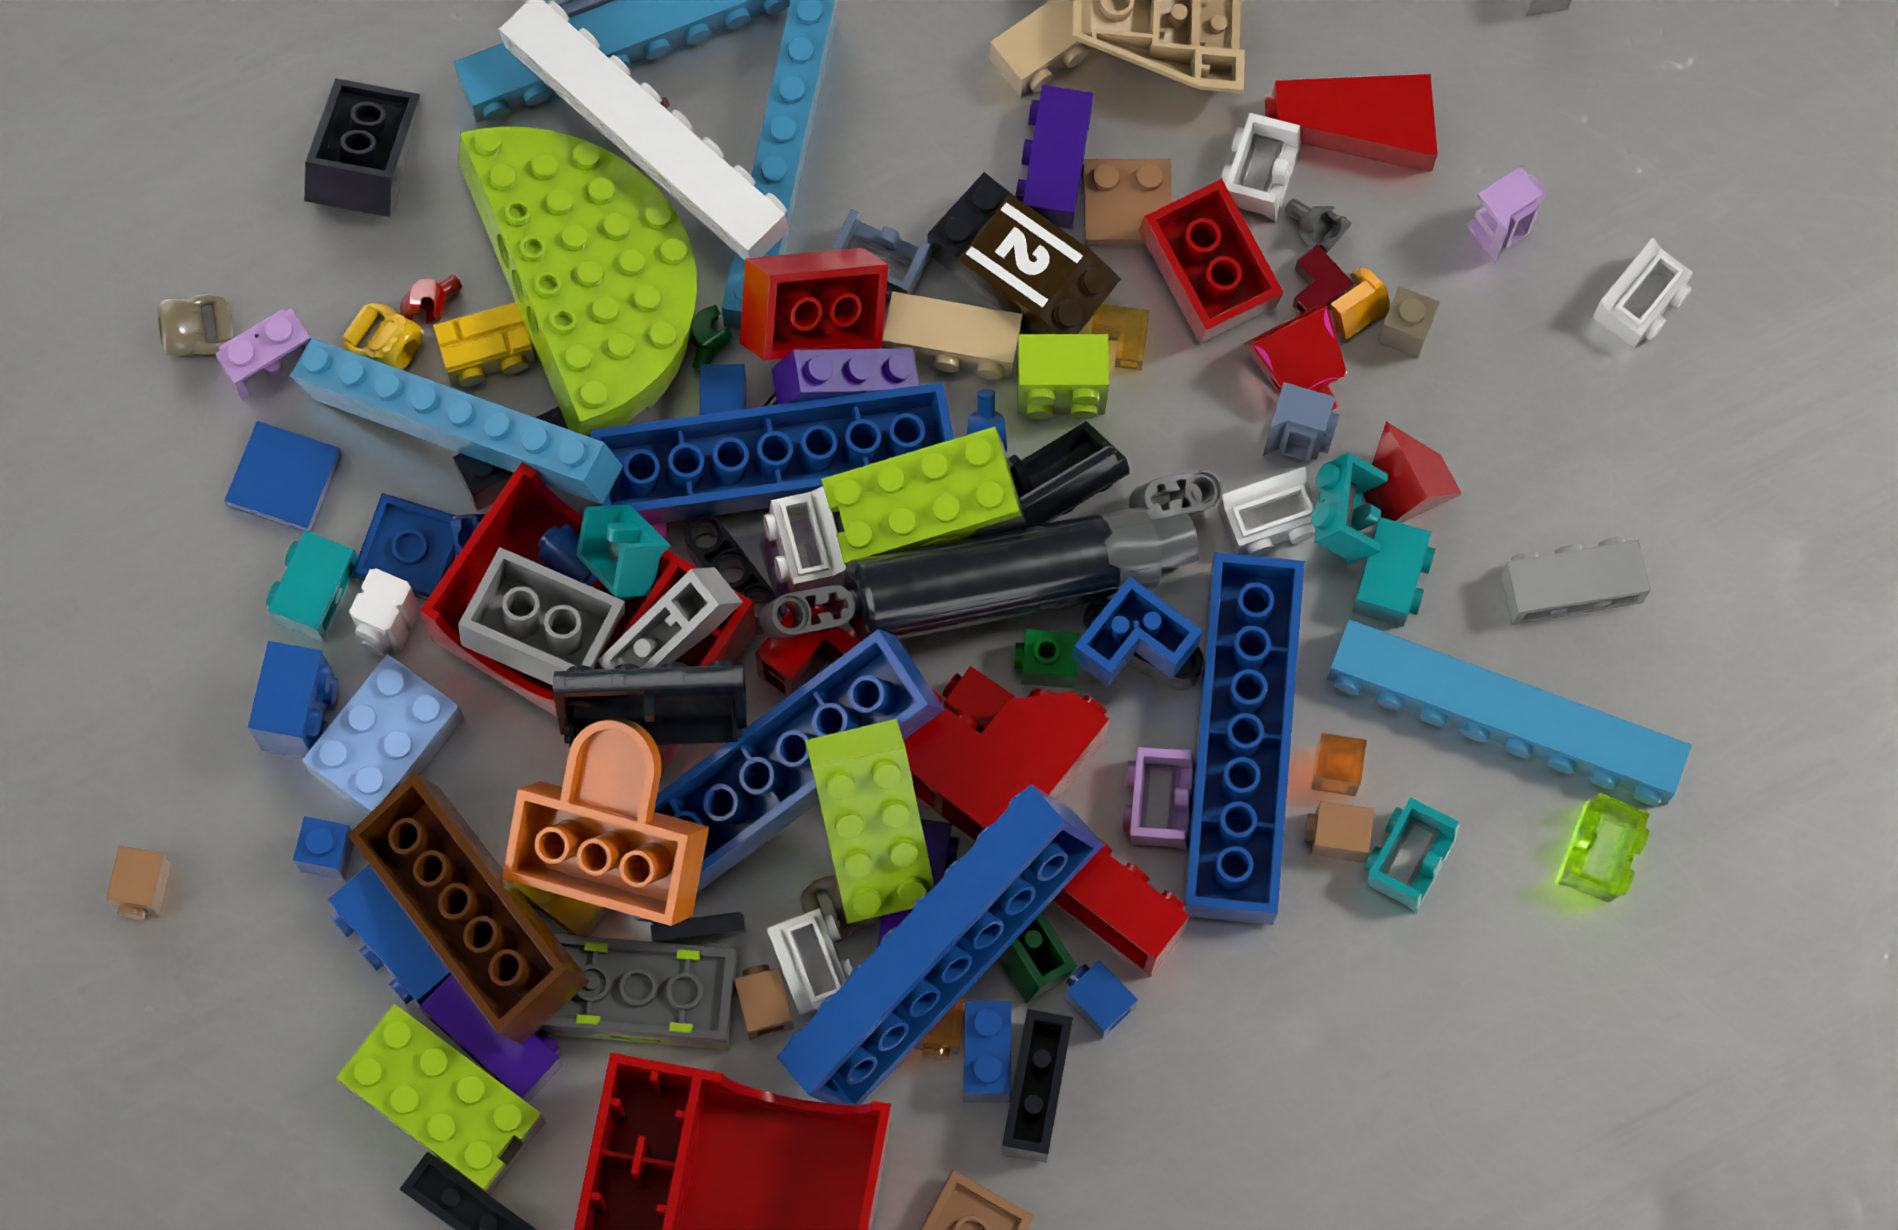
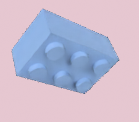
(383, 736)

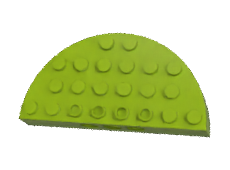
(590, 264)

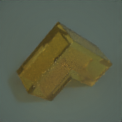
(1128, 328)

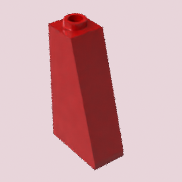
(1362, 116)

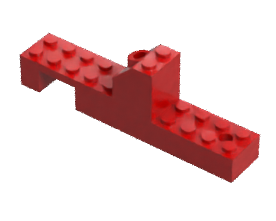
(976, 775)

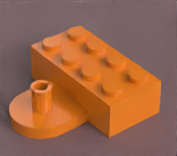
(601, 832)

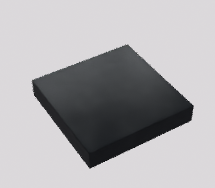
(699, 927)

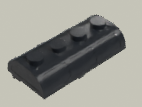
(1065, 474)
(668, 701)

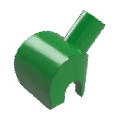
(705, 337)

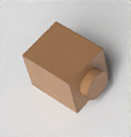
(1340, 831)
(138, 882)
(763, 1001)

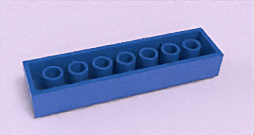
(766, 452)
(1243, 739)
(766, 778)
(940, 949)

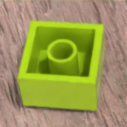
(1062, 375)

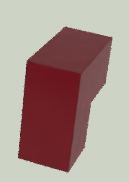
(1324, 279)

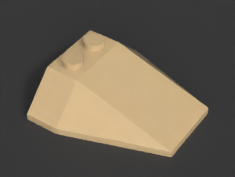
(1176, 38)

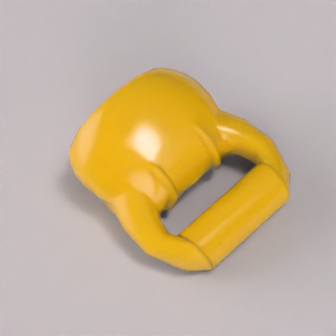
(392, 343)

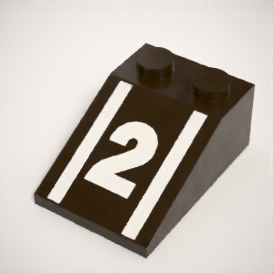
(1037, 270)

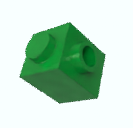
(1047, 658)

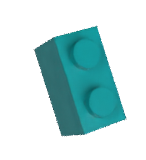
(1392, 574)
(311, 585)

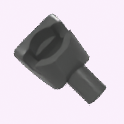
(1318, 224)

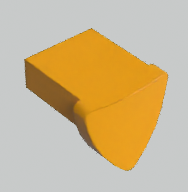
(1361, 304)

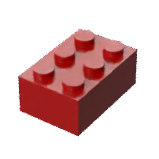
(1210, 261)
(813, 302)

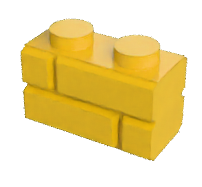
(484, 344)

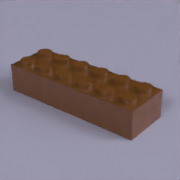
(467, 910)

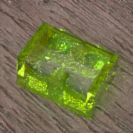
(1604, 848)

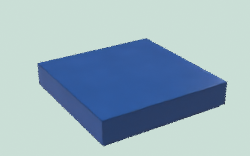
(283, 476)
(408, 543)

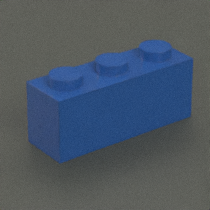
(389, 936)

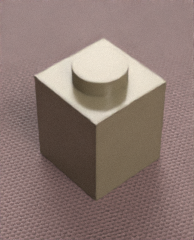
(1408, 321)

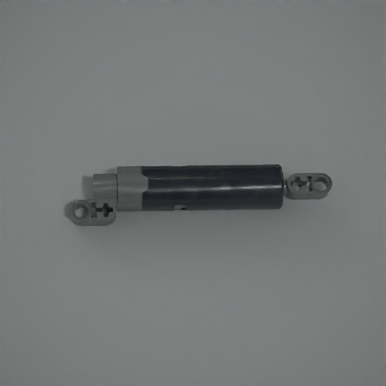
(1009, 570)

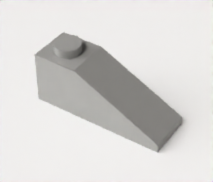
(676, 621)

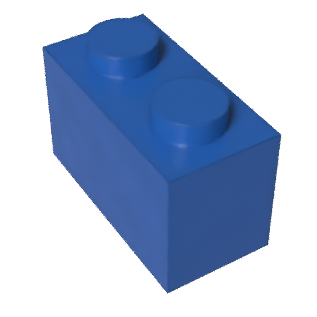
(987, 1051)

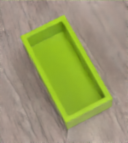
(871, 819)

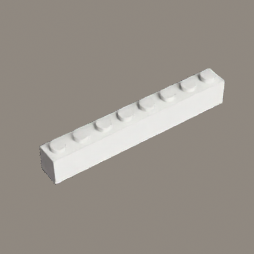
(645, 129)

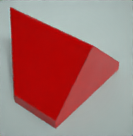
(1415, 479)

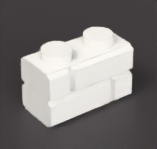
(384, 613)

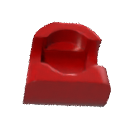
(429, 296)

